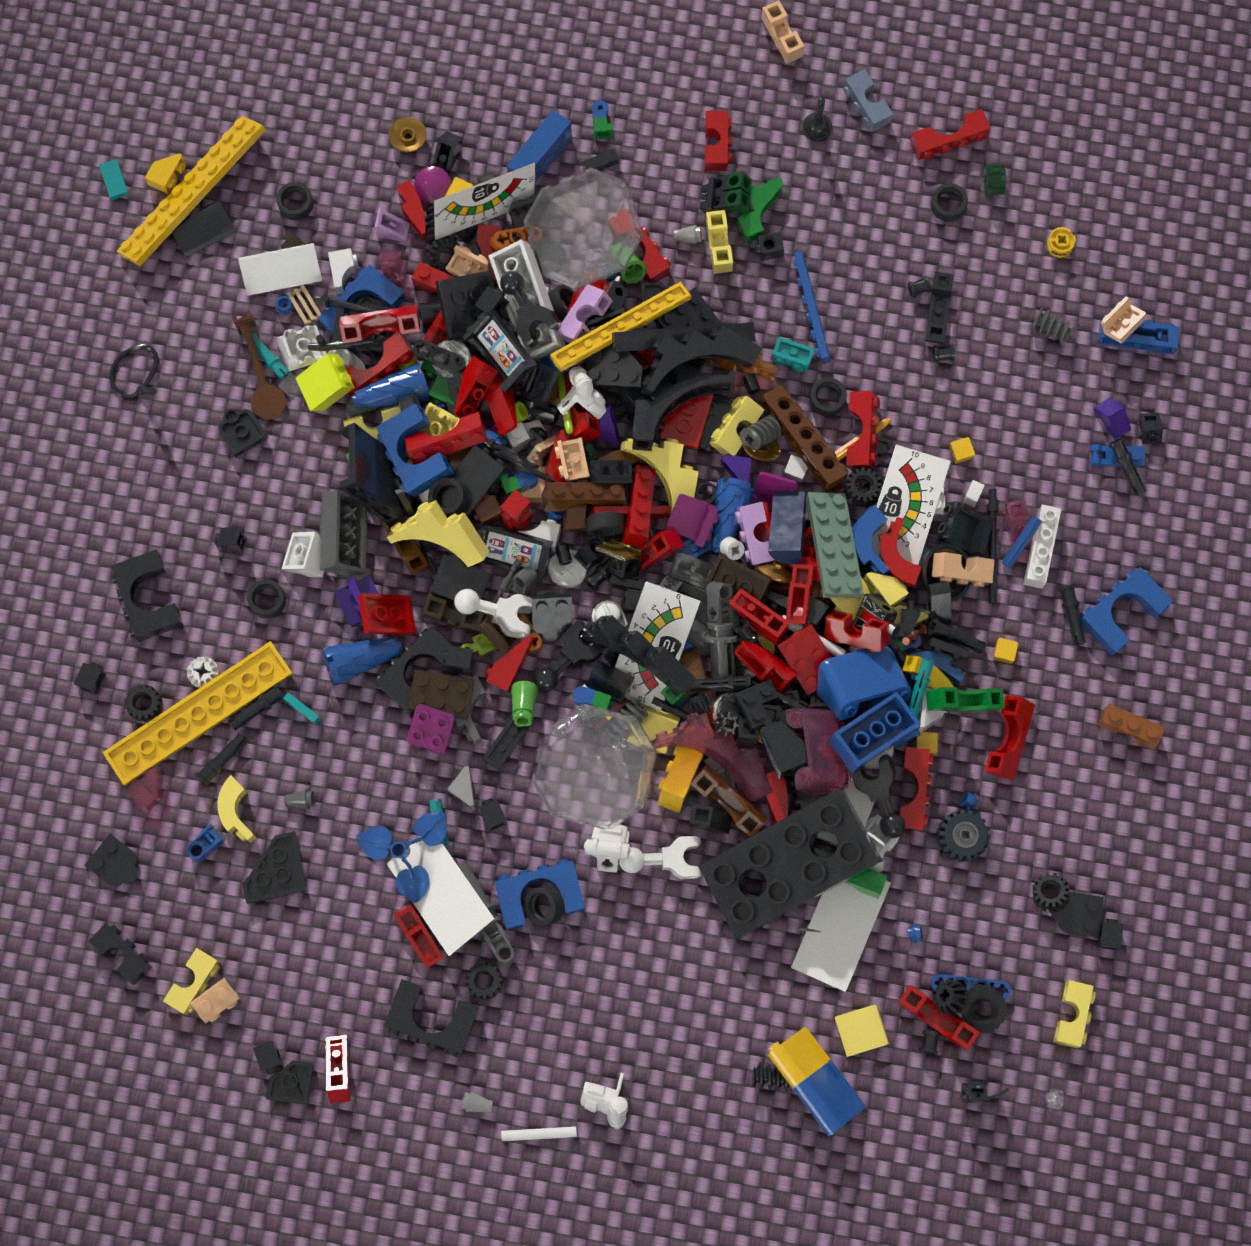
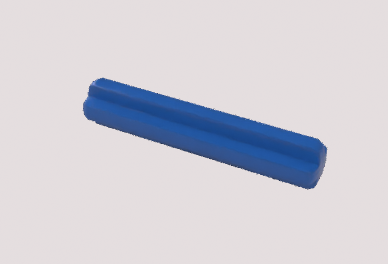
(1022, 541)

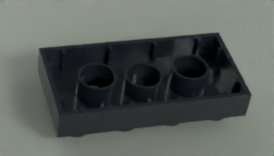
(790, 863)

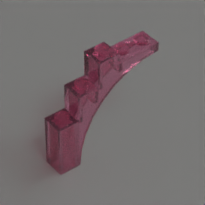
(741, 764)

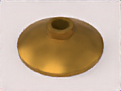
(407, 127)
(766, 453)
(775, 571)

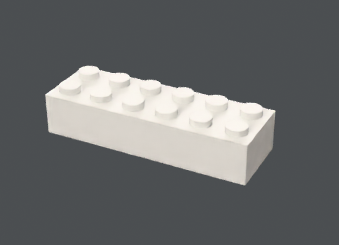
(521, 258)

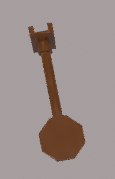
(267, 401)

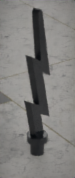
(453, 384)
(521, 463)

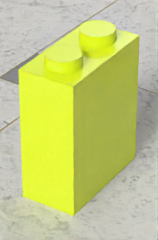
(324, 382)

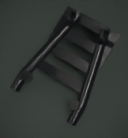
(370, 343)

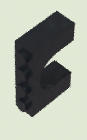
(128, 576)
(393, 682)
(452, 1038)

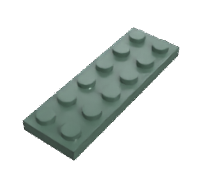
(834, 545)

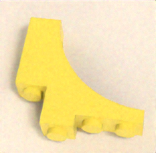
(667, 465)
(453, 533)

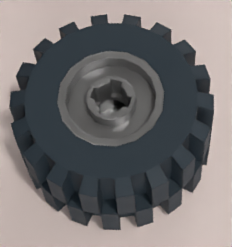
(963, 835)

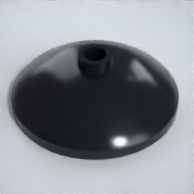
(957, 590)

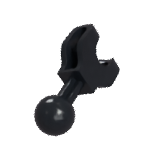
(530, 312)
(572, 654)
(879, 788)

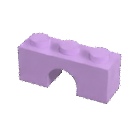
(590, 302)
(749, 517)

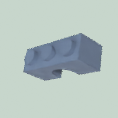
(873, 114)

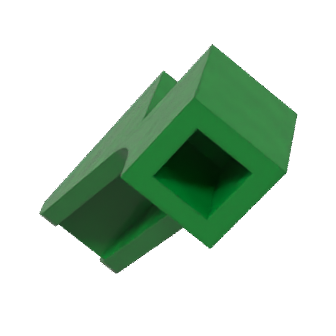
(760, 200)
(440, 391)

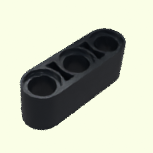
(940, 602)

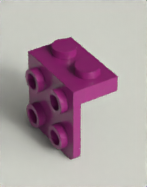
(770, 483)
(693, 518)
(431, 729)

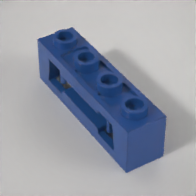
(1165, 342)

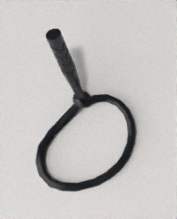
(143, 389)

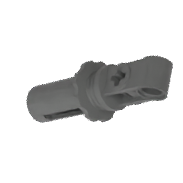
(721, 631)
(492, 932)

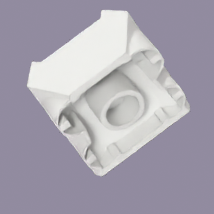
(295, 350)

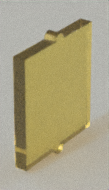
(618, 550)

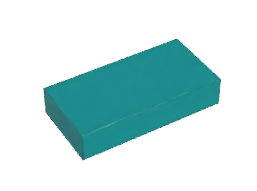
(113, 179)
(302, 709)

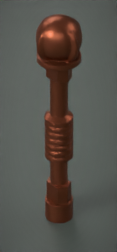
(921, 630)

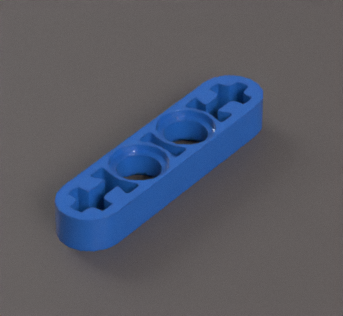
(969, 981)

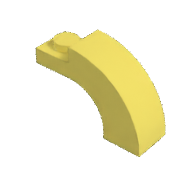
(228, 803)

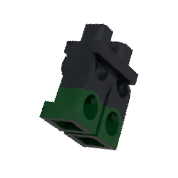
(727, 193)

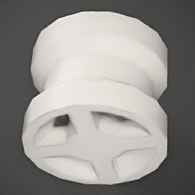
(727, 549)

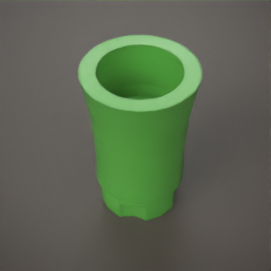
(634, 271)
(523, 702)

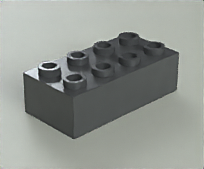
(343, 535)

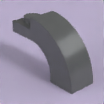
(471, 732)

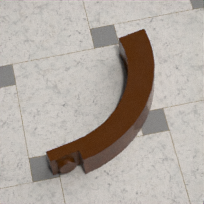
(574, 516)
(407, 550)

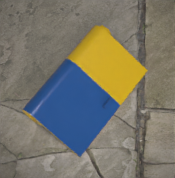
(816, 1080)

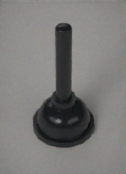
(817, 125)

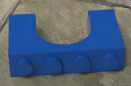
(370, 283)
(417, 477)
(1137, 587)
(510, 890)

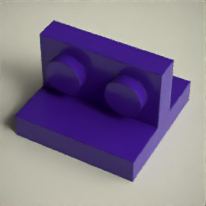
(349, 600)

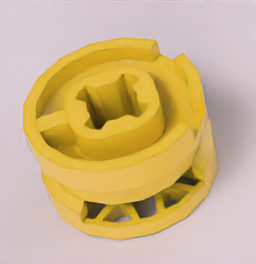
(1061, 242)

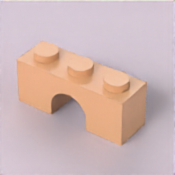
(787, 42)
(949, 567)

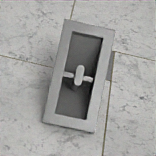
(462, 788)

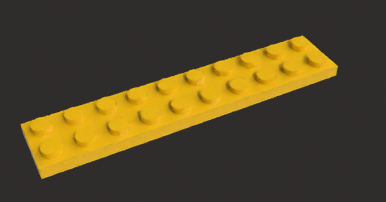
(191, 190)
(197, 713)

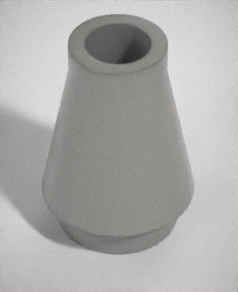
(689, 234)
(475, 1103)

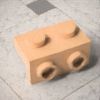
(466, 262)
(1122, 320)
(573, 460)
(215, 1000)

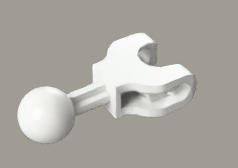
(503, 612)
(670, 858)

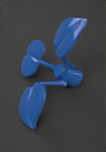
(411, 881)

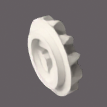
(197, 664)

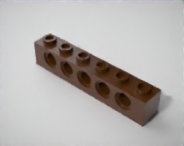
(803, 447)

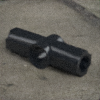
(547, 415)

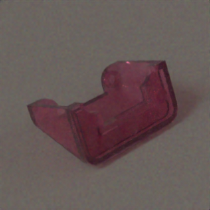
(825, 768)

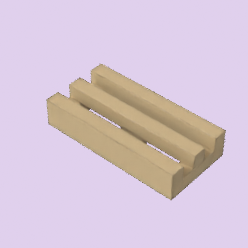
(296, 292)
(541, 450)

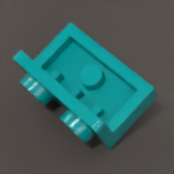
(792, 354)

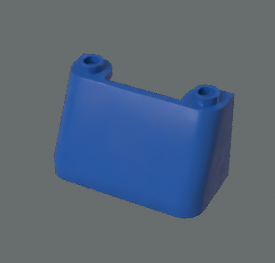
(858, 678)

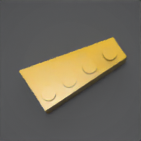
(680, 775)

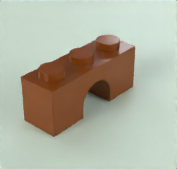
(1142, 730)

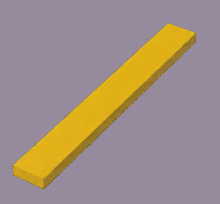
(628, 321)

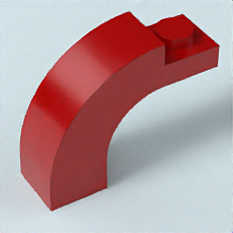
(898, 567)

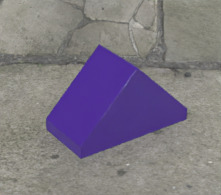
(1113, 417)
(609, 427)
(737, 466)

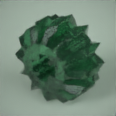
(994, 179)

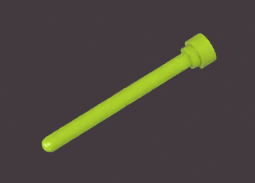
(562, 393)

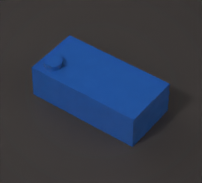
(543, 144)
(874, 732)

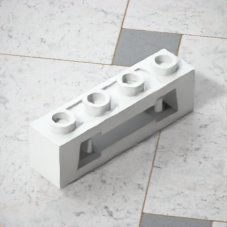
(1042, 547)

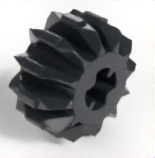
(950, 997)

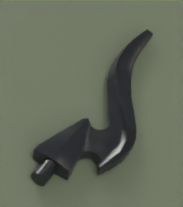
(411, 506)
(908, 621)

